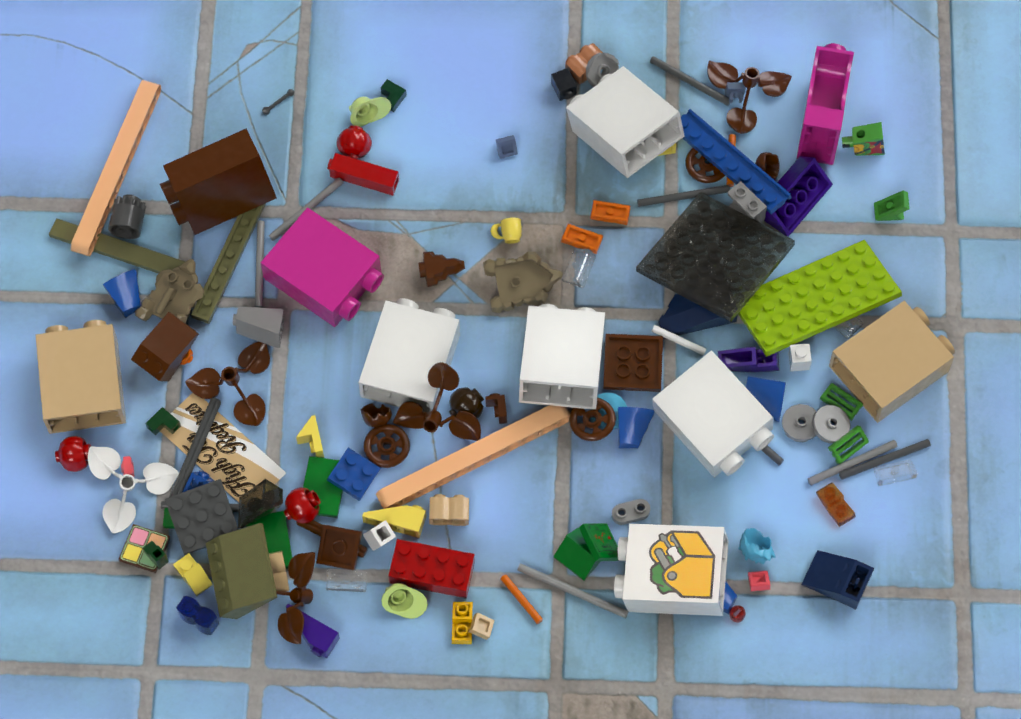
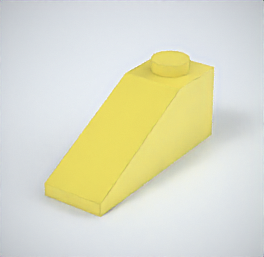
(401, 519)

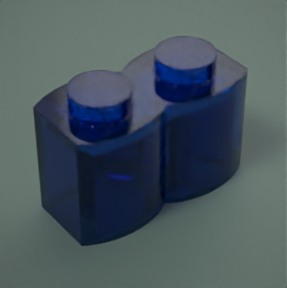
(197, 615)

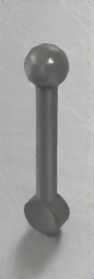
(266, 110)

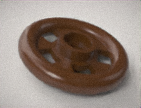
(700, 175)
(597, 434)
(394, 459)

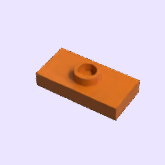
(610, 212)
(582, 238)

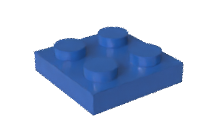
(353, 474)

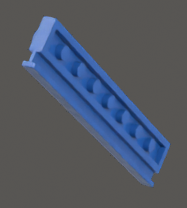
(732, 161)

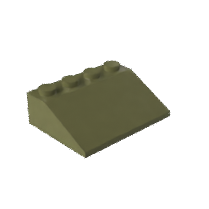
(241, 571)

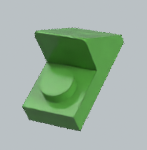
(892, 207)

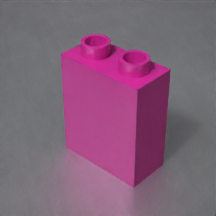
(322, 268)

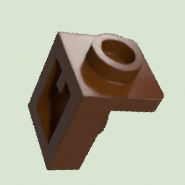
(498, 402)

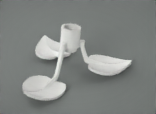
(121, 514)

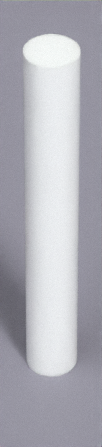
(679, 340)

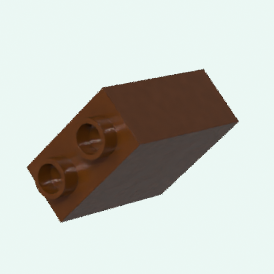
(217, 182)

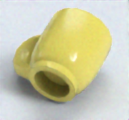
(510, 229)

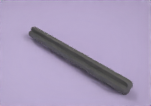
(196, 446)

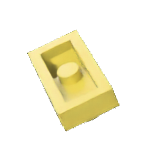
(311, 434)
(193, 574)

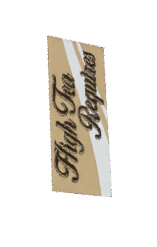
(225, 452)

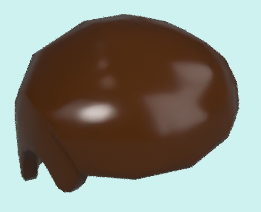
(769, 164)
(376, 416)

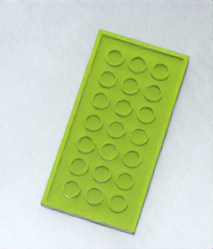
(818, 297)

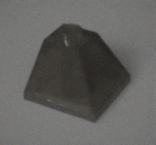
(259, 502)

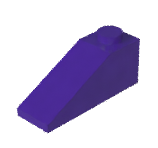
(318, 636)

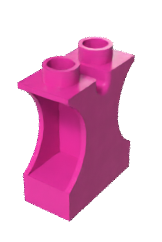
(825, 103)

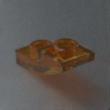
(835, 504)

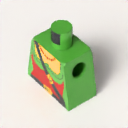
(866, 140)

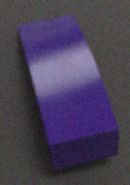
(749, 360)

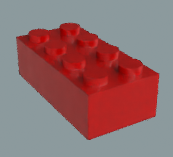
(432, 568)

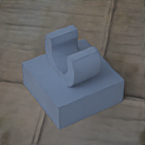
(735, 90)
(506, 146)

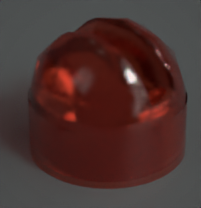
(741, 615)

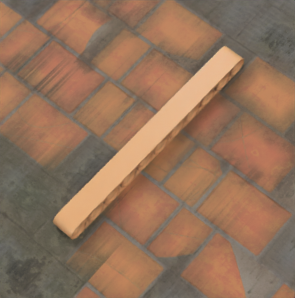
(115, 168)
(473, 456)

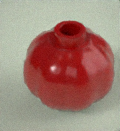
(354, 142)
(73, 453)
(301, 505)

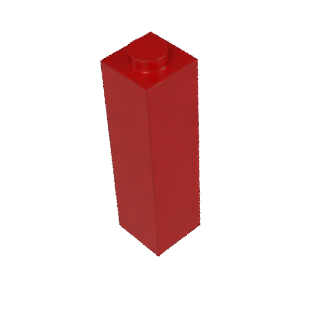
(363, 174)

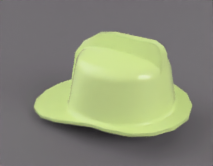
(368, 110)
(404, 601)

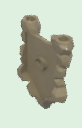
(520, 281)
(174, 293)

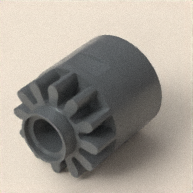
(127, 217)

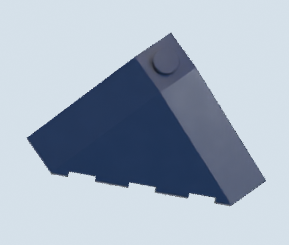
(688, 317)

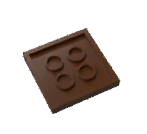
(633, 362)

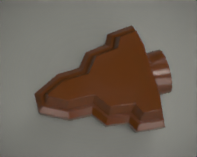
(438, 268)

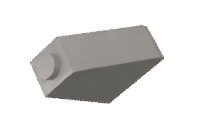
(260, 324)

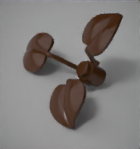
(772, 84)
(207, 381)
(412, 416)
(292, 622)

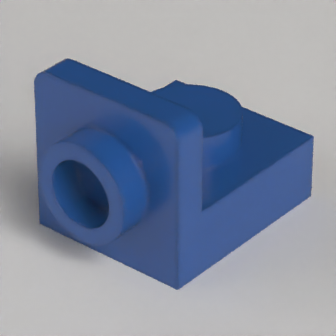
(197, 479)

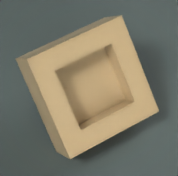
(481, 626)

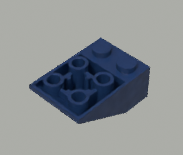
(838, 578)

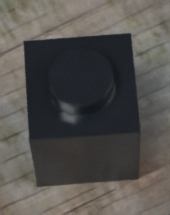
(563, 84)

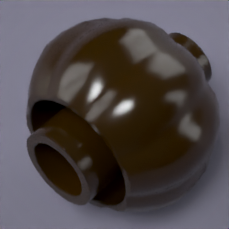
(466, 400)

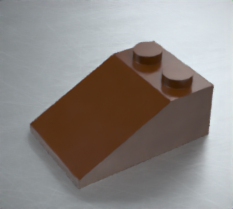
(165, 347)

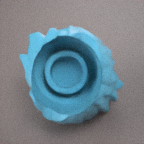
(756, 546)

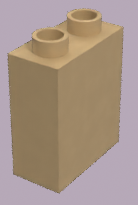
(892, 360)
(80, 377)

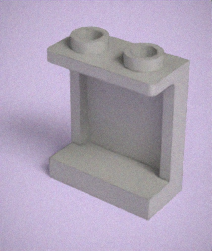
(747, 202)

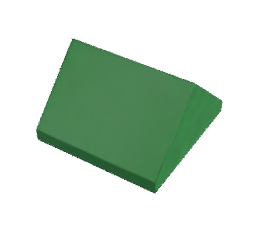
(576, 555)

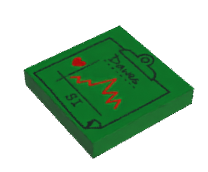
(600, 541)

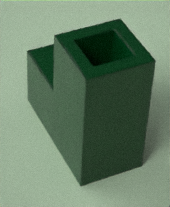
(394, 93)
(161, 420)
(155, 554)

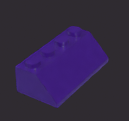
(807, 186)

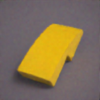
(461, 622)

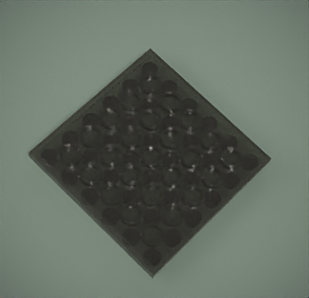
(715, 256)

